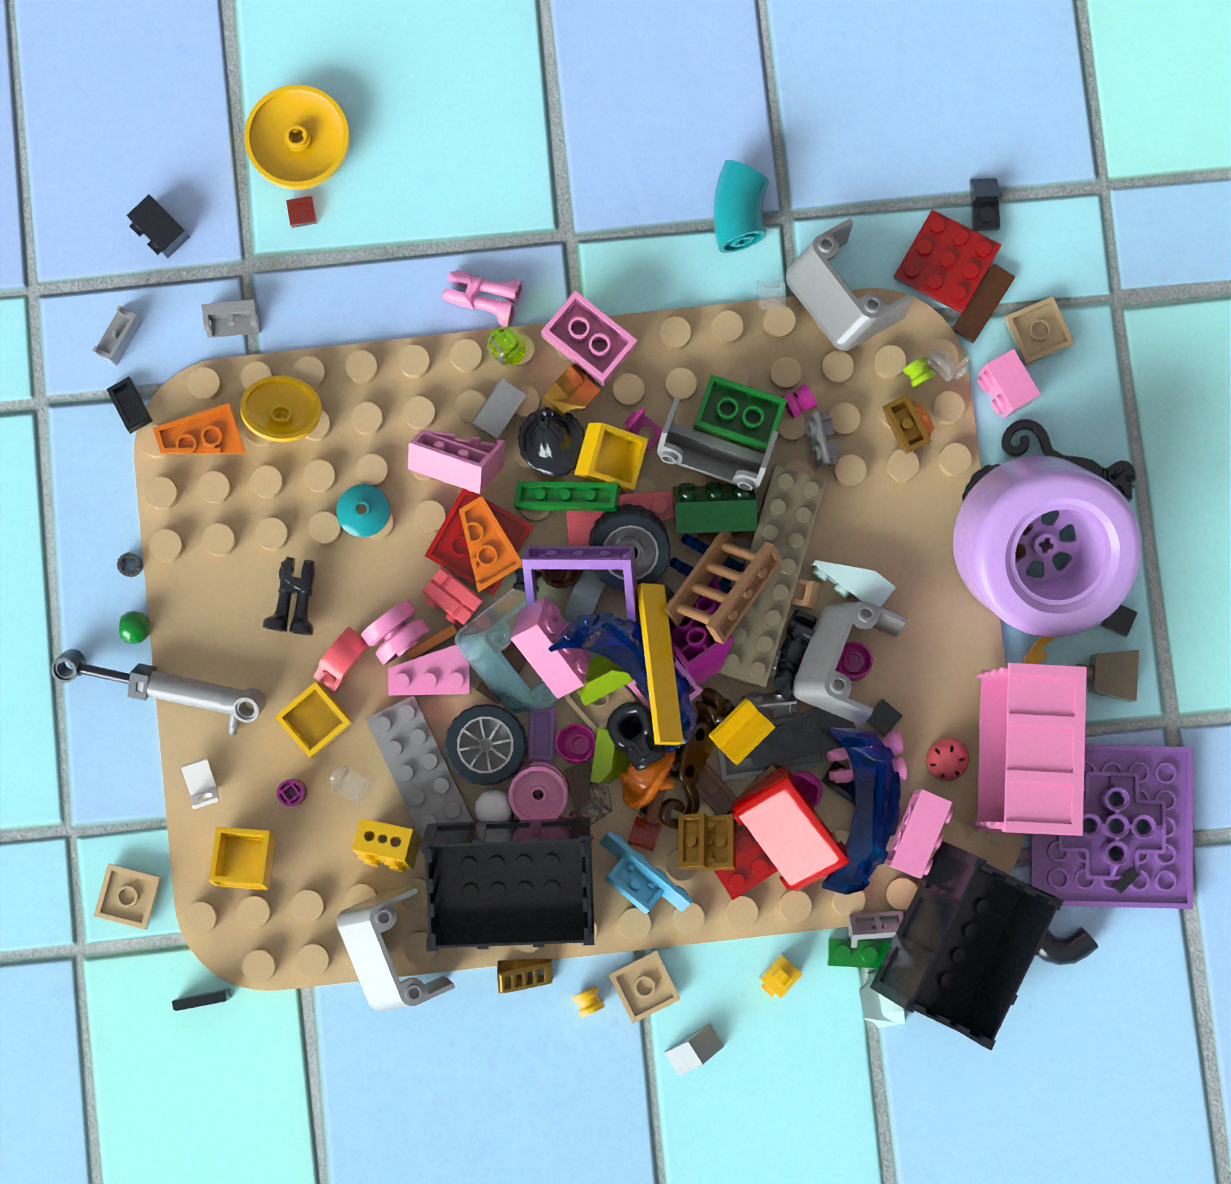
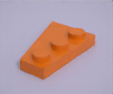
(201, 433)
(487, 543)

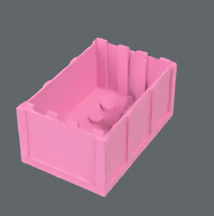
(1031, 749)

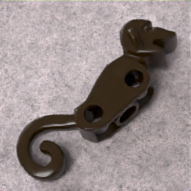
(695, 754)

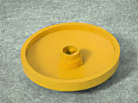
(297, 137)

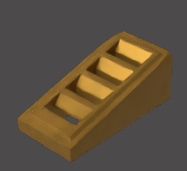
(510, 982)

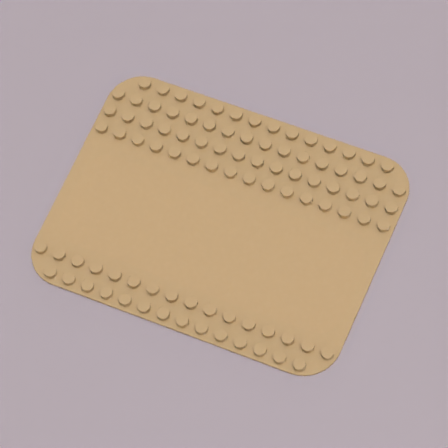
(229, 520)

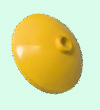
(278, 399)

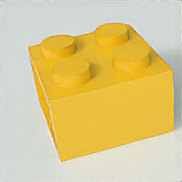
(611, 455)
(314, 719)
(374, 852)
(242, 858)

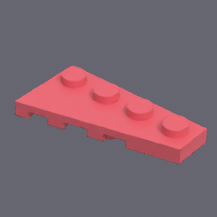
(582, 522)

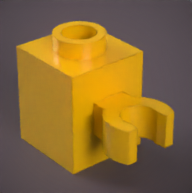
(779, 977)

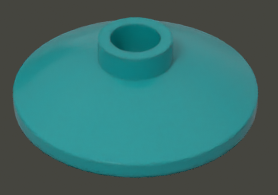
(372, 520)

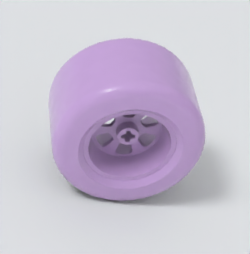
(1101, 557)

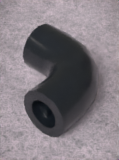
(1067, 950)

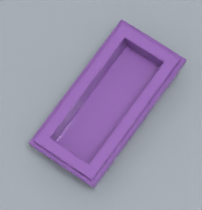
(542, 734)

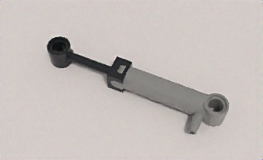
(147, 682)

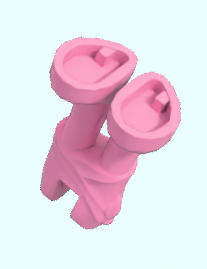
(502, 309)
(844, 775)

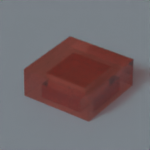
(301, 211)
(644, 834)

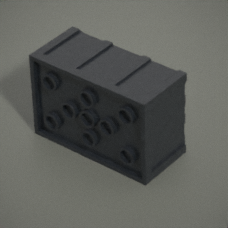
(509, 883)
(965, 944)

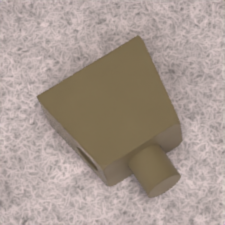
(1114, 675)

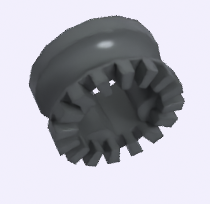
(121, 565)

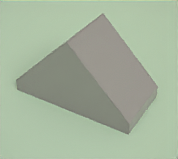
(694, 1050)

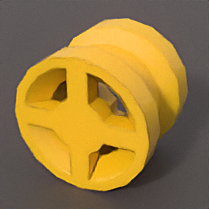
(588, 1001)

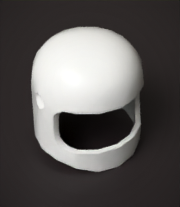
(493, 806)

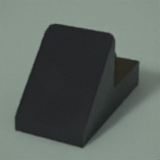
(985, 204)

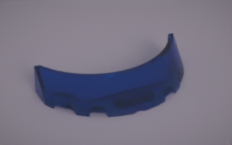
(623, 644)
(874, 812)

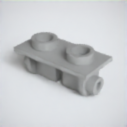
(818, 427)
(773, 701)

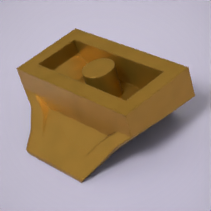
(571, 391)
(909, 423)

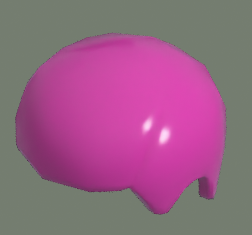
(855, 661)
(575, 743)
(810, 786)

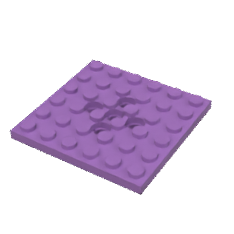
(1153, 787)

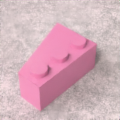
(432, 674)

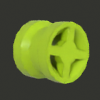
(919, 372)

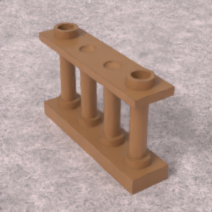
(741, 596)

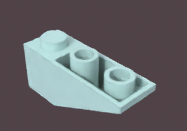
(856, 582)

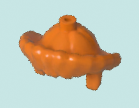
(643, 785)

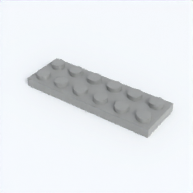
(418, 765)

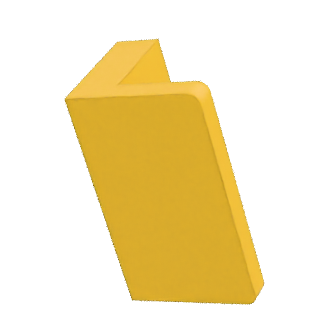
(741, 731)

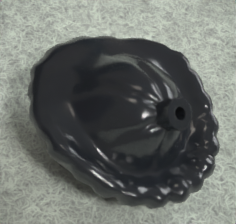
(551, 442)

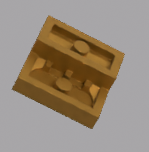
(707, 842)

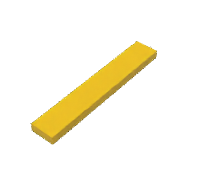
(659, 664)

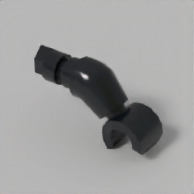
(801, 630)

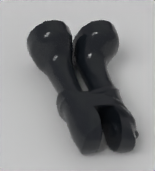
(288, 586)

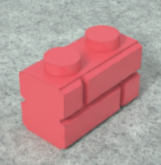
(453, 597)

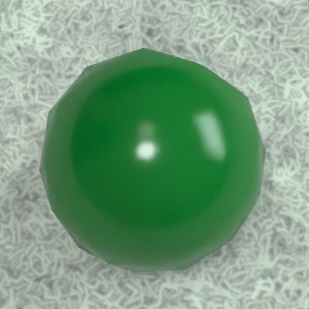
(134, 627)

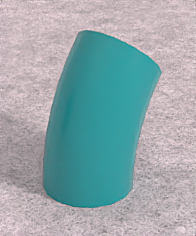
(739, 207)

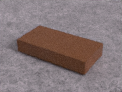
(432, 642)

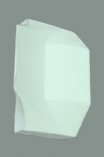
(878, 1008)

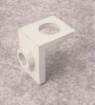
(200, 783)

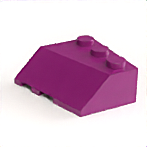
(694, 643)

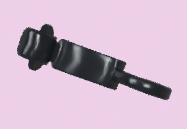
(1119, 474)

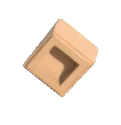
(806, 593)

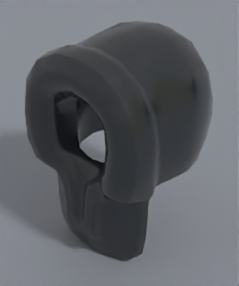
(632, 732)

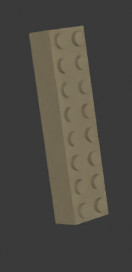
(787, 522)

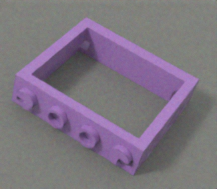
(583, 558)

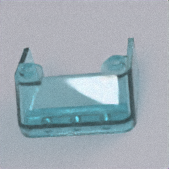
(482, 646)

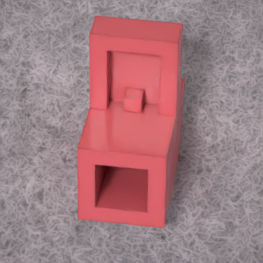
(340, 659)

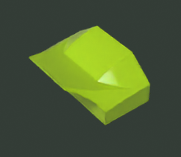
(601, 679)
(608, 759)

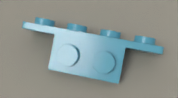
(639, 879)

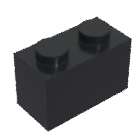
(157, 226)

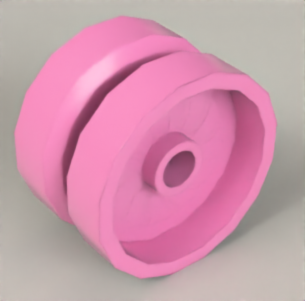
(394, 630)
(539, 776)

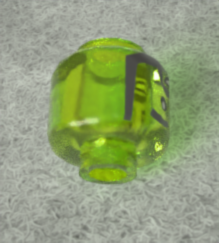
(506, 345)

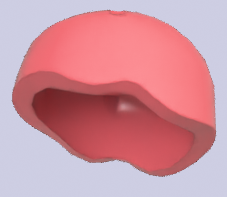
(947, 760)

